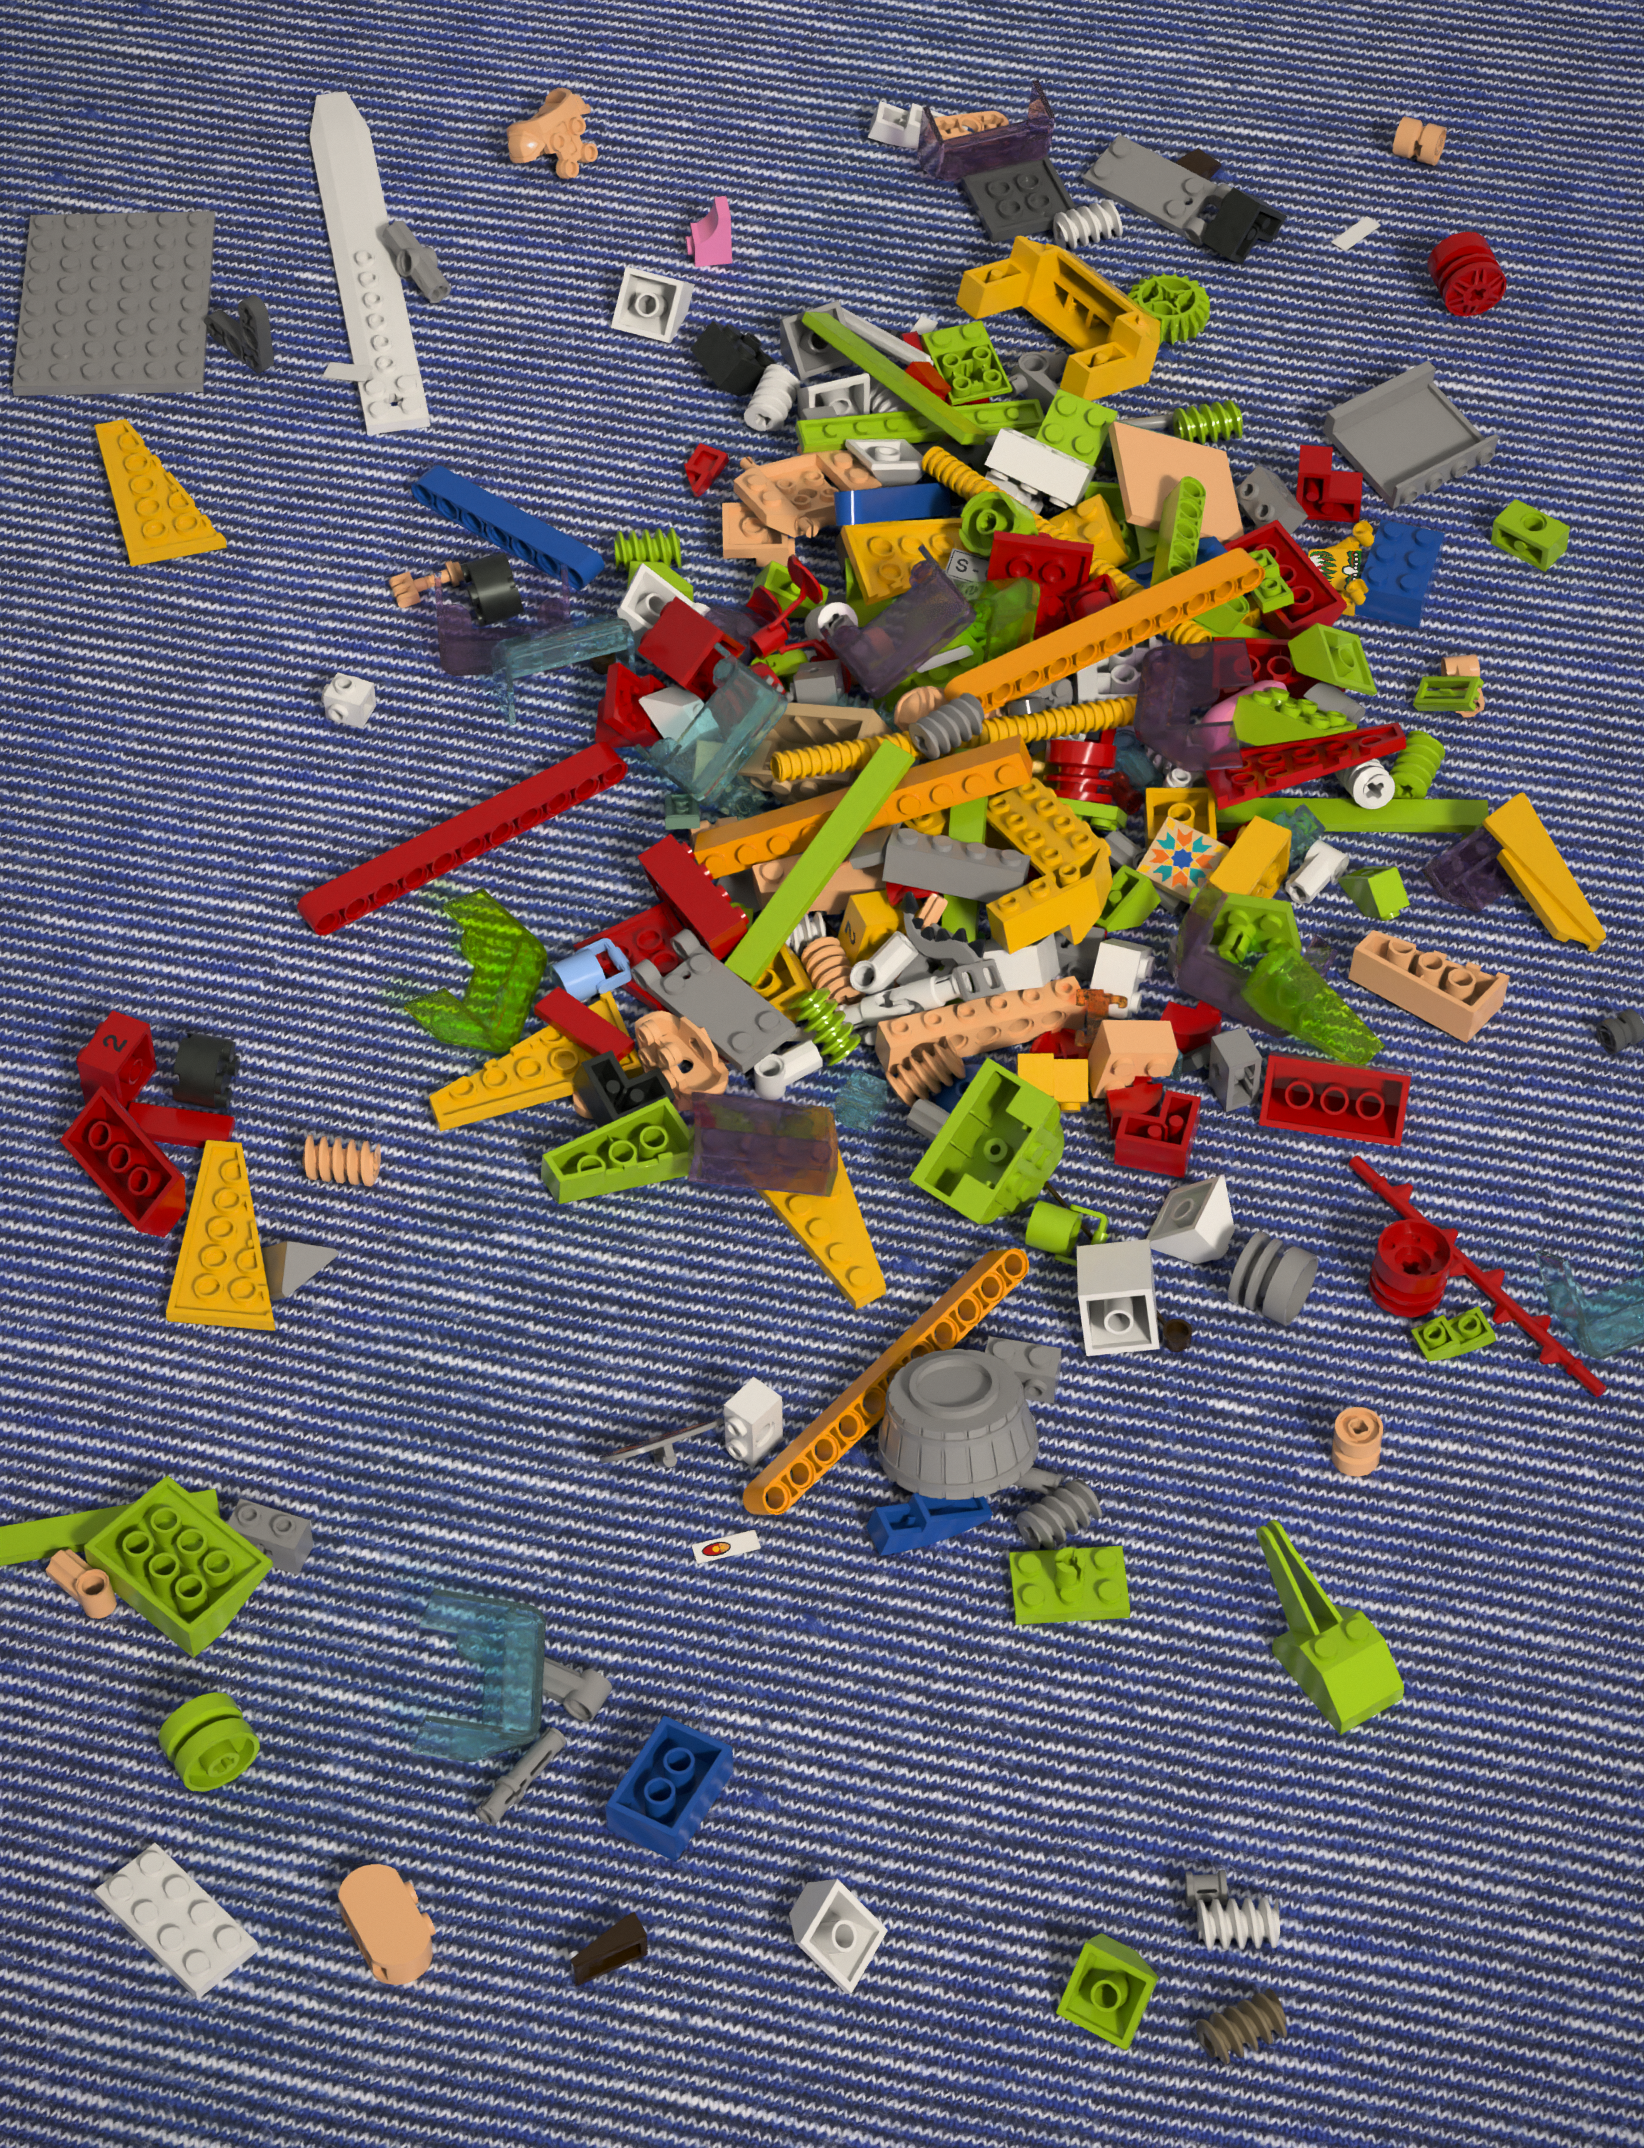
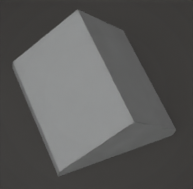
(806, 350)

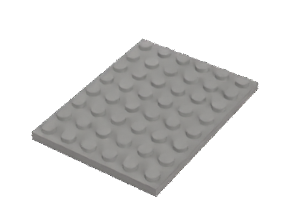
(115, 303)

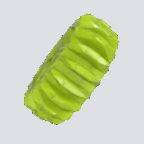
(1176, 303)

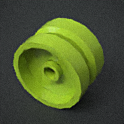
(208, 1741)

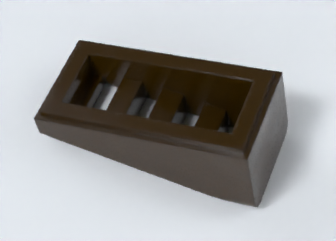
(610, 1951)

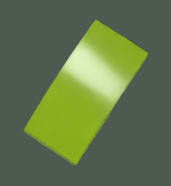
(1273, 591)
(1457, 1336)

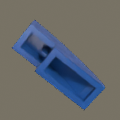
(924, 1522)

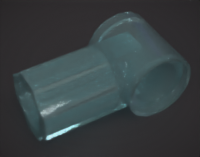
(1134, 762)

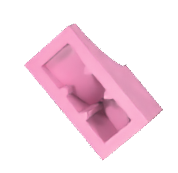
(711, 236)

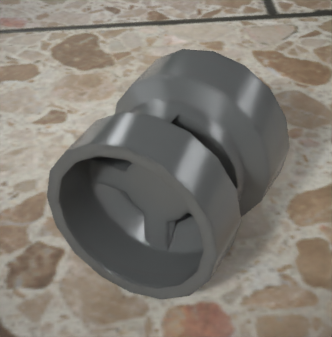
(1620, 1031)

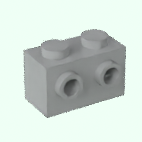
(1268, 499)
(1033, 1363)

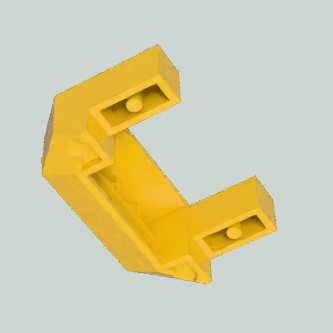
(1102, 323)
(1061, 849)

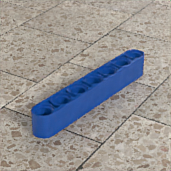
(891, 503)
(507, 526)

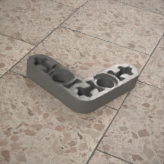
(248, 340)

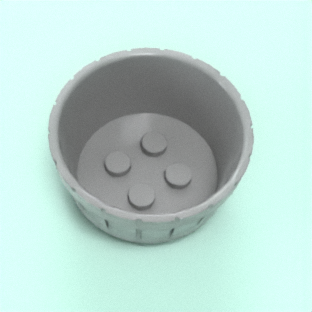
(956, 1426)

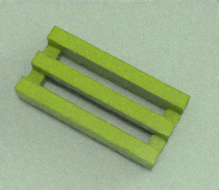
(1445, 698)

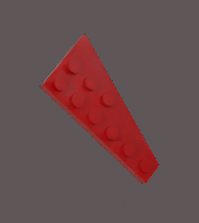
(1294, 762)
(640, 939)

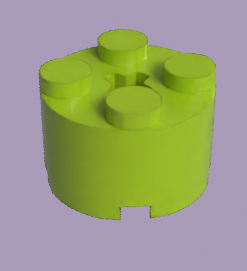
(993, 512)

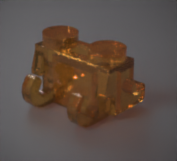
(1097, 1011)

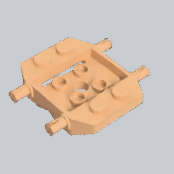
(793, 491)

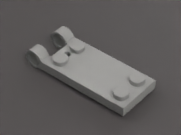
(1155, 187)
(733, 1014)

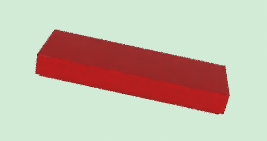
(582, 1025)
(182, 1125)

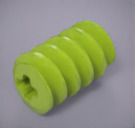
(1208, 421)
(647, 548)
(1416, 765)
(826, 1024)

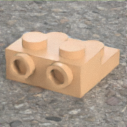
(750, 538)

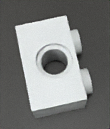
(753, 1422)

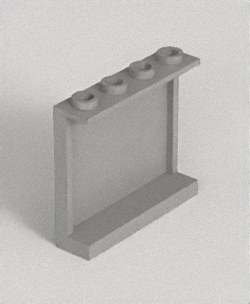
(1407, 436)

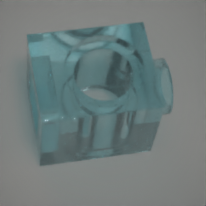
(740, 798)
(861, 1101)

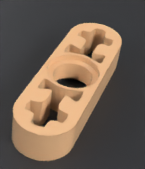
(952, 125)

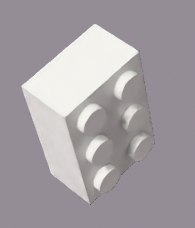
(1039, 467)

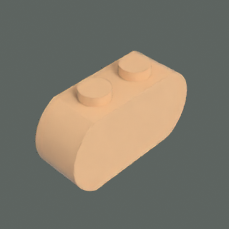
(387, 1923)

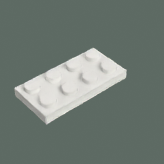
(176, 1920)

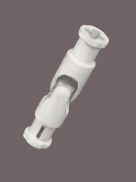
(904, 1000)

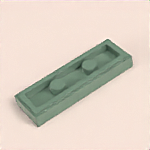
(681, 812)

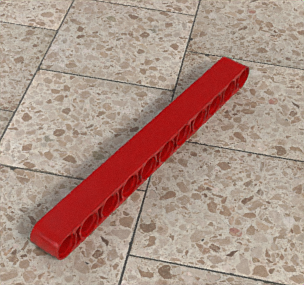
(461, 838)

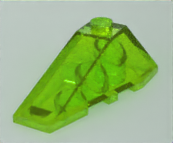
(1299, 1000)

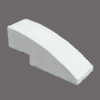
(897, 125)

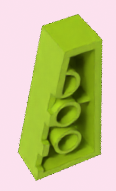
(620, 1156)

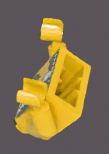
(1342, 565)

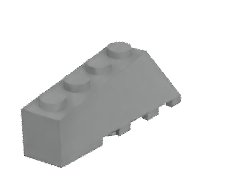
(953, 866)

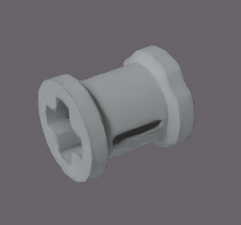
(1206, 1887)

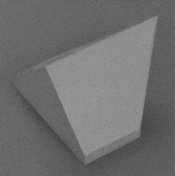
(292, 1264)

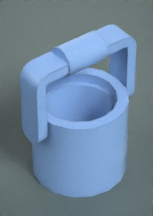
(583, 975)

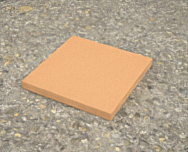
(1154, 464)

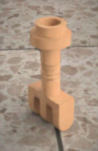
(407, 589)

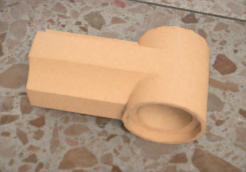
(1464, 666)
(83, 1583)

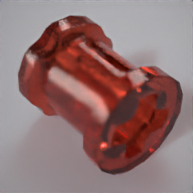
(1124, 793)

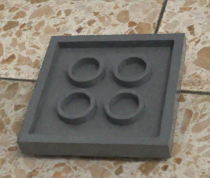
(1017, 198)

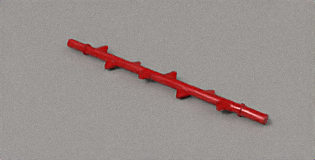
(1488, 1282)

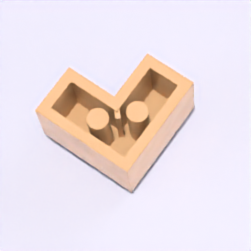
(1130, 1050)

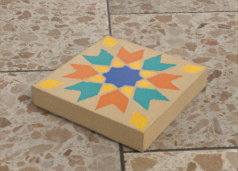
(1180, 858)

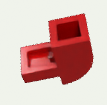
(1193, 1026)
(1140, 1098)

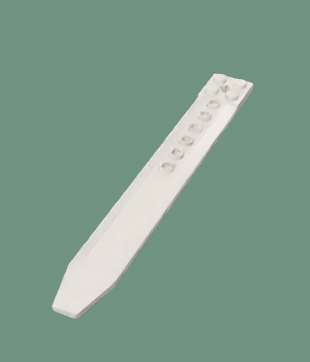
(366, 267)

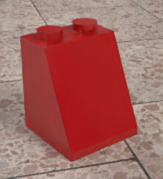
(684, 646)

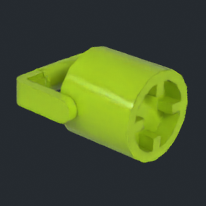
(1057, 1229)

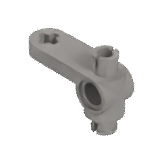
(1036, 375)

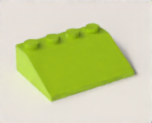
(178, 1565)

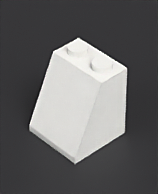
(1117, 1297)

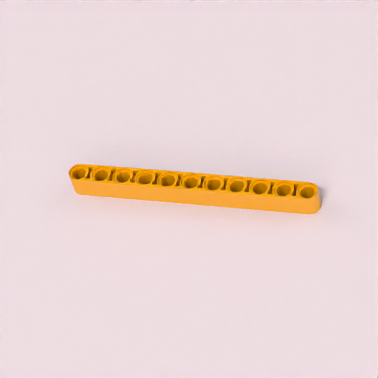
(1109, 630)
(873, 1384)

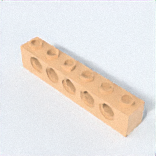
(981, 1023)

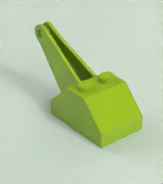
(1334, 1654)

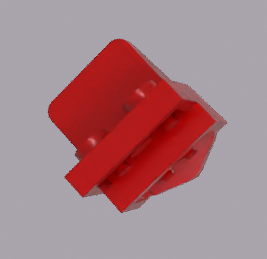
(620, 715)

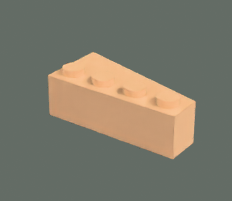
(836, 893)
(1428, 985)

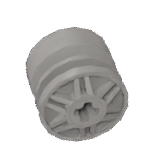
(1268, 1277)

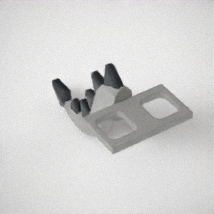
(956, 948)

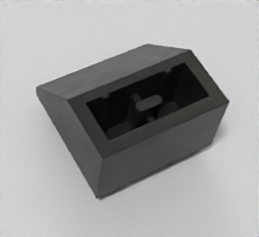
(731, 358)

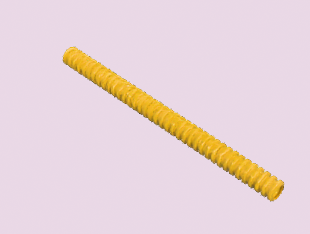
(969, 483)
(1031, 726)

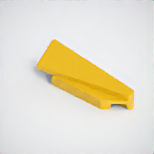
(1542, 874)

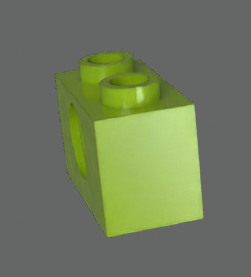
(1530, 535)

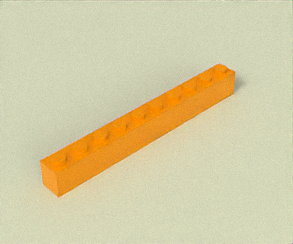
(920, 792)

